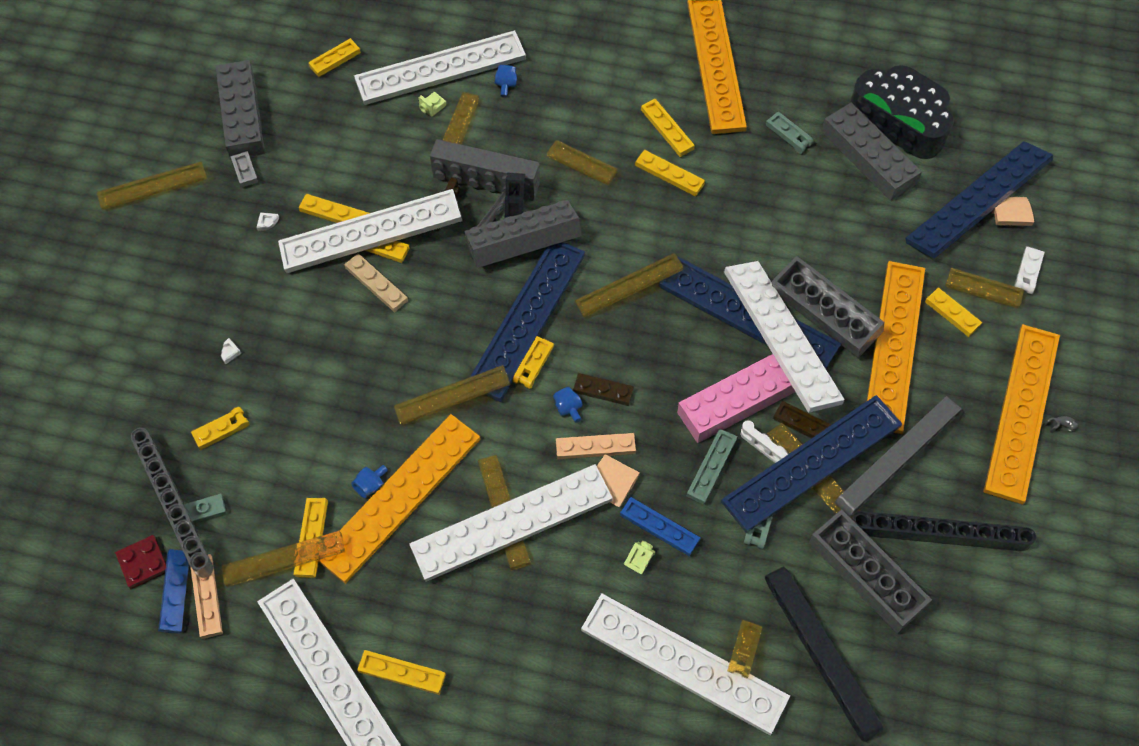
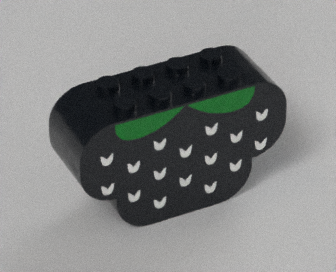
(905, 108)

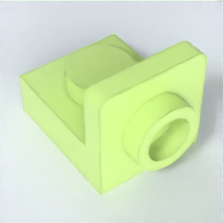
(431, 104)
(640, 556)

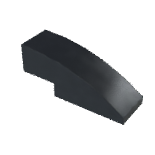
(514, 194)

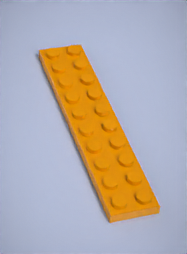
(716, 66)
(896, 345)
(1022, 415)
(401, 496)

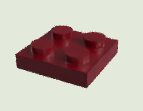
(141, 561)

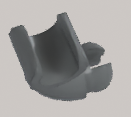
(1063, 420)

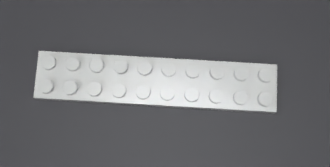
(439, 67)
(369, 231)
(784, 337)
(510, 522)
(685, 664)
(325, 668)

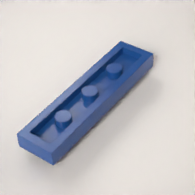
(660, 526)
(174, 592)

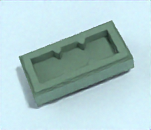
(206, 508)

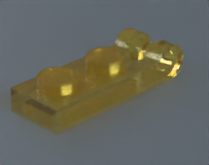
(745, 648)

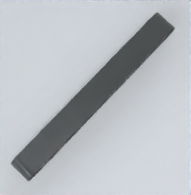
(897, 456)
(175, 507)

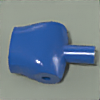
(505, 77)
(568, 403)
(368, 481)

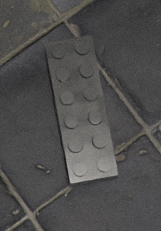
(240, 108)
(871, 151)
(482, 167)
(523, 233)
(828, 306)
(869, 571)

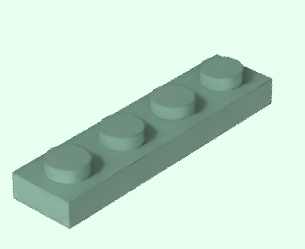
(711, 466)

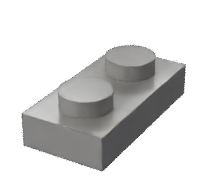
(244, 169)

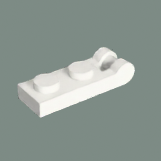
(1029, 269)
(762, 442)

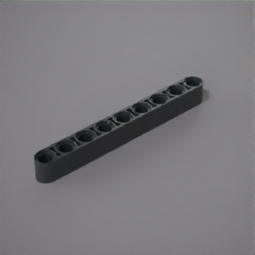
(951, 528)
(824, 654)

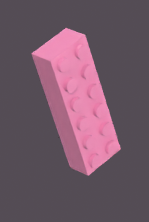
(734, 398)

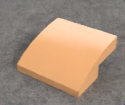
(1014, 212)
(617, 478)

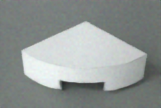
(267, 221)
(229, 351)

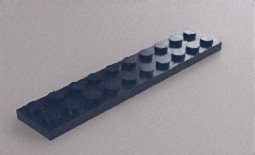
(978, 199)
(722, 302)
(530, 312)
(811, 463)

